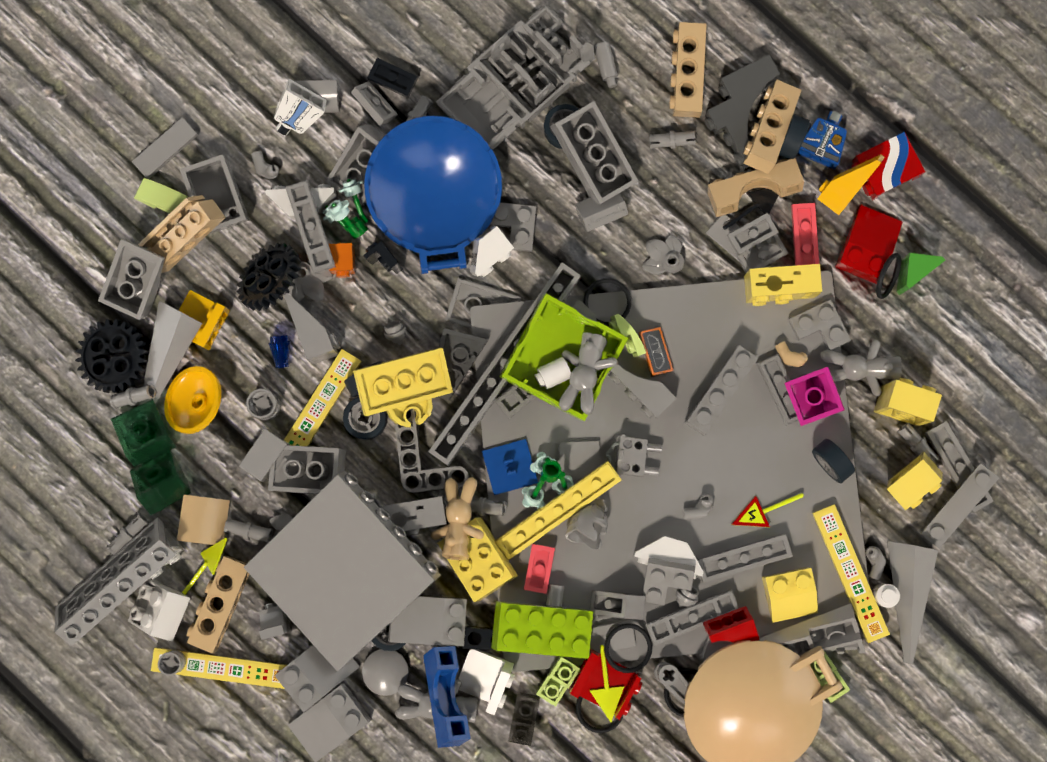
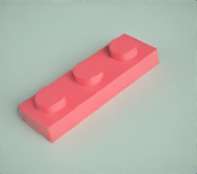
(805, 234)

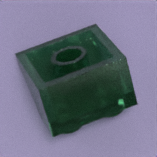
(143, 433)
(159, 482)

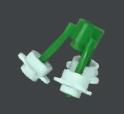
(339, 210)
(550, 472)

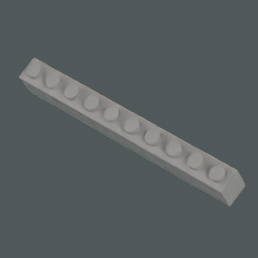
(490, 383)

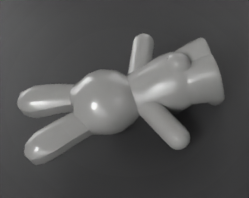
(857, 367)
(584, 376)
(466, 705)

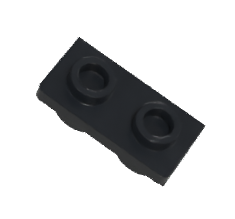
(381, 252)

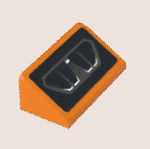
(656, 351)

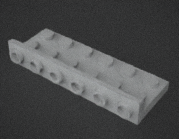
(112, 583)

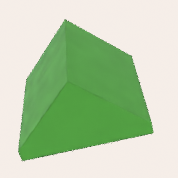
(914, 268)

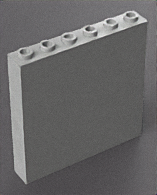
(342, 570)

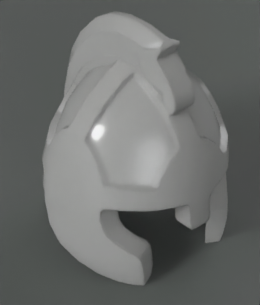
(588, 524)

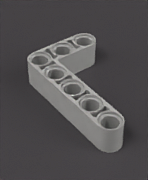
(416, 469)

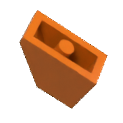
(343, 258)

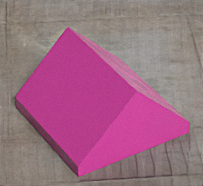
(814, 396)

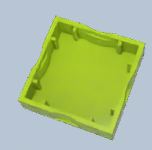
(549, 333)

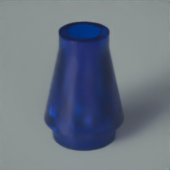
(280, 350)

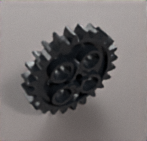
(262, 289)
(113, 376)

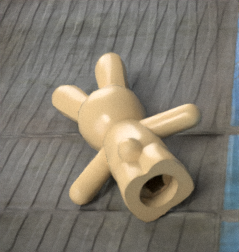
(458, 515)

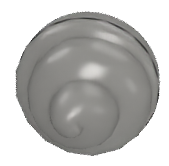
(395, 332)
(687, 598)

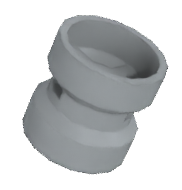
(166, 662)

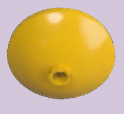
(192, 400)

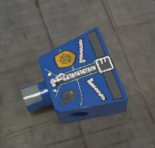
(825, 141)

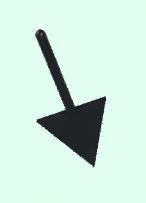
(763, 199)

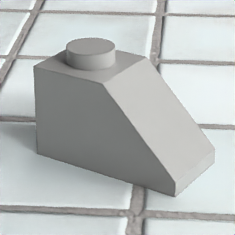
(617, 604)

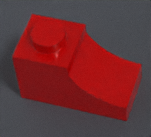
(732, 627)

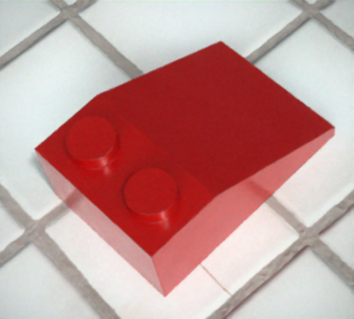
(869, 244)

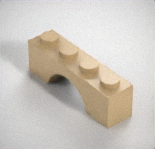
(783, 179)

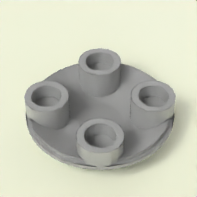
(385, 672)

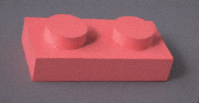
(539, 568)

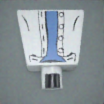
(298, 108)

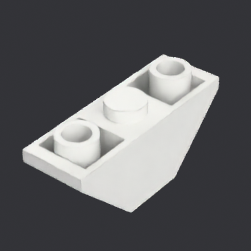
(322, 195)
(669, 550)

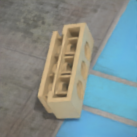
(183, 229)

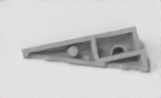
(169, 342)
(912, 576)
(832, 631)

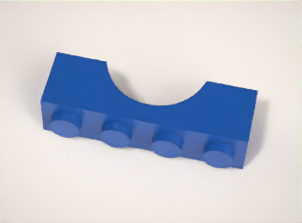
(449, 722)

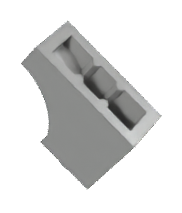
(273, 621)

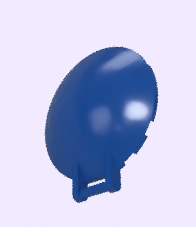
(433, 188)

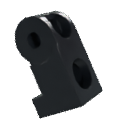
(478, 638)

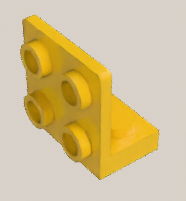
(207, 312)

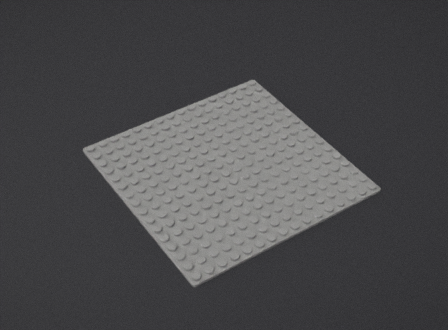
(739, 458)

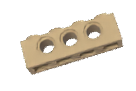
(696, 36)
(785, 98)
(212, 639)

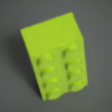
(542, 630)

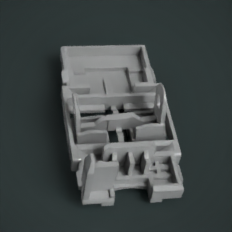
(488, 105)

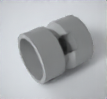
(263, 404)

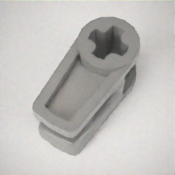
(674, 683)

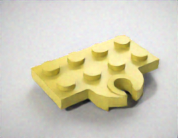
(404, 386)

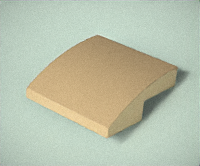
(202, 519)

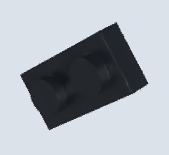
(392, 78)

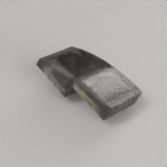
(524, 718)

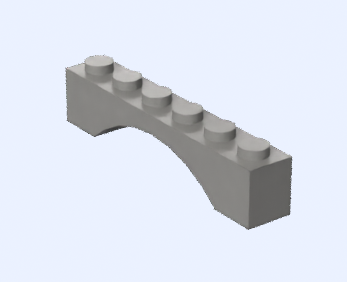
(649, 393)

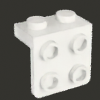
(486, 678)

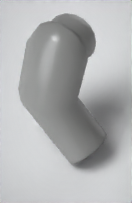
(262, 168)
(702, 508)
(877, 561)

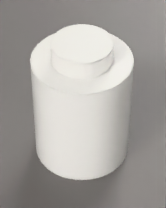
(553, 373)
(886, 595)

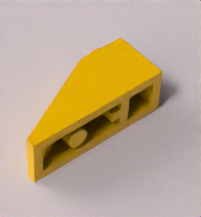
(844, 186)

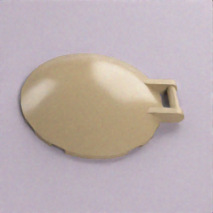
(757, 702)

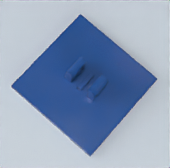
(509, 467)

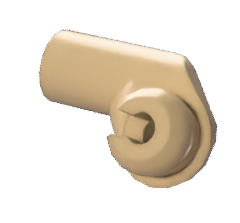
(791, 358)

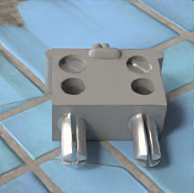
(628, 456)

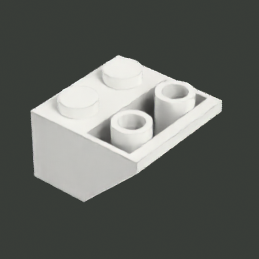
(489, 249)
(158, 610)

